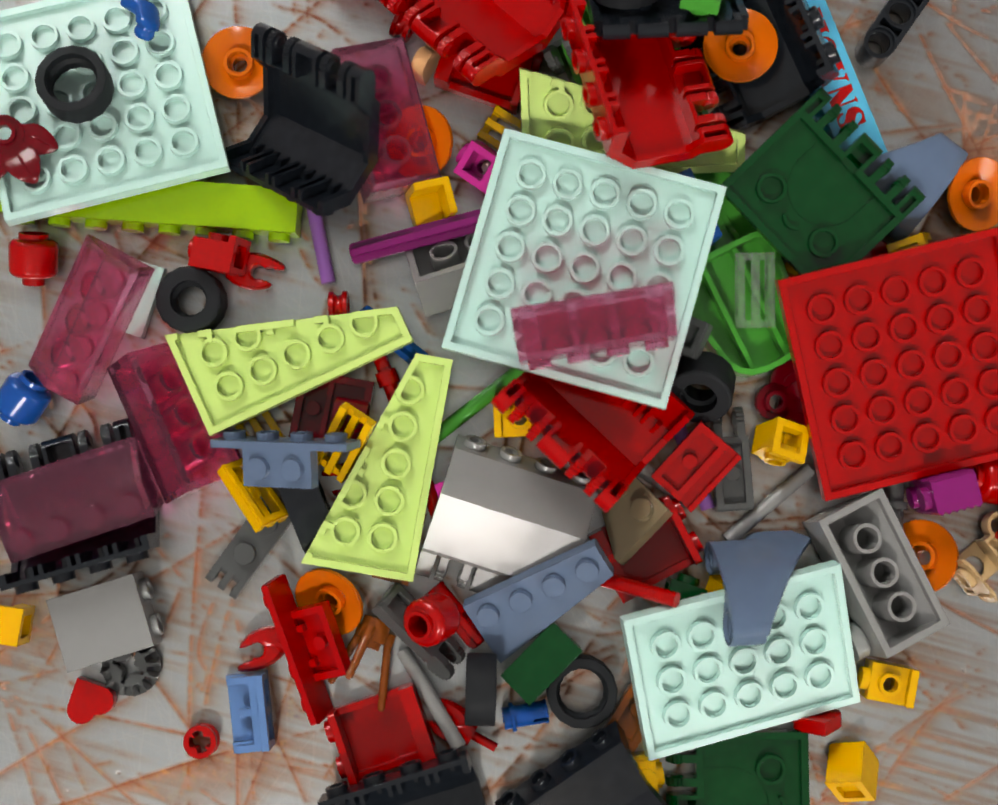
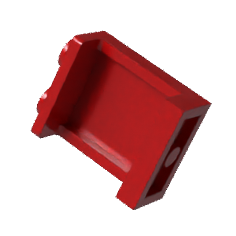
(496, 91)
(662, 555)
(378, 739)

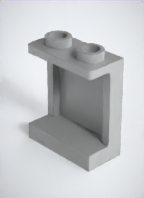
(106, 621)

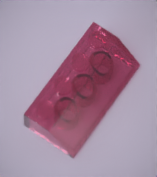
(404, 136)
(89, 320)
(595, 325)
(168, 422)
(76, 499)

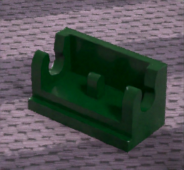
(541, 663)

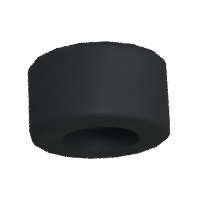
(174, 284)
(712, 372)

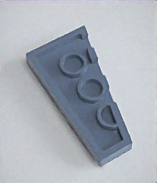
(534, 599)

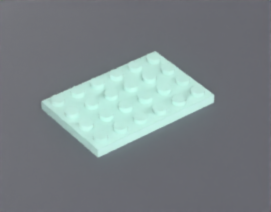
(703, 692)

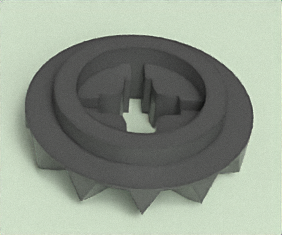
(137, 682)

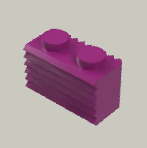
(944, 492)

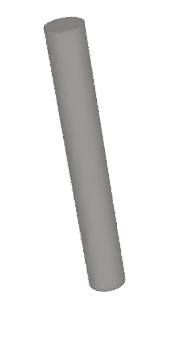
(769, 503)
(431, 698)

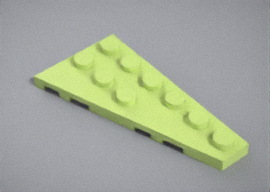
(557, 112)
(266, 364)
(384, 500)

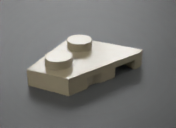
(633, 520)

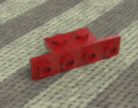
(309, 643)

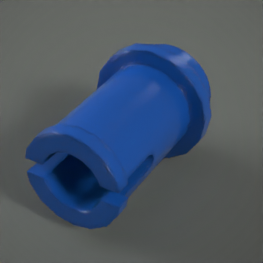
(524, 715)

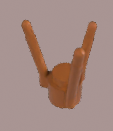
(371, 635)

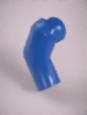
(146, 17)

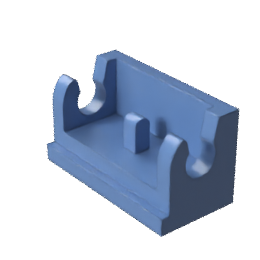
(251, 711)

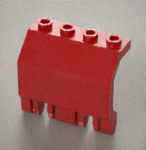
(493, 32)
(645, 94)
(595, 431)

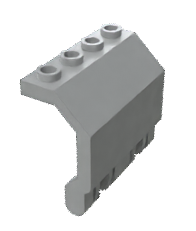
(502, 514)

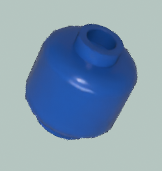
(23, 398)

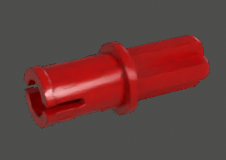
(466, 630)

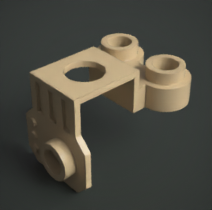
(987, 552)

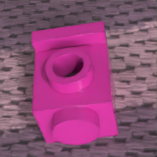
(470, 164)

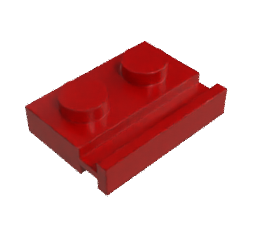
(696, 466)

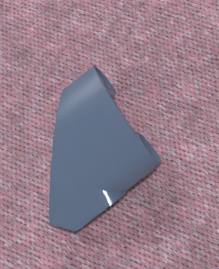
(929, 166)
(753, 580)

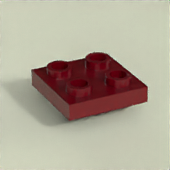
(318, 407)

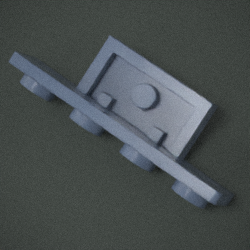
(283, 460)

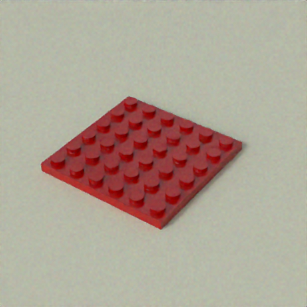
(897, 362)

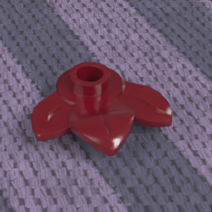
(22, 149)
(784, 386)

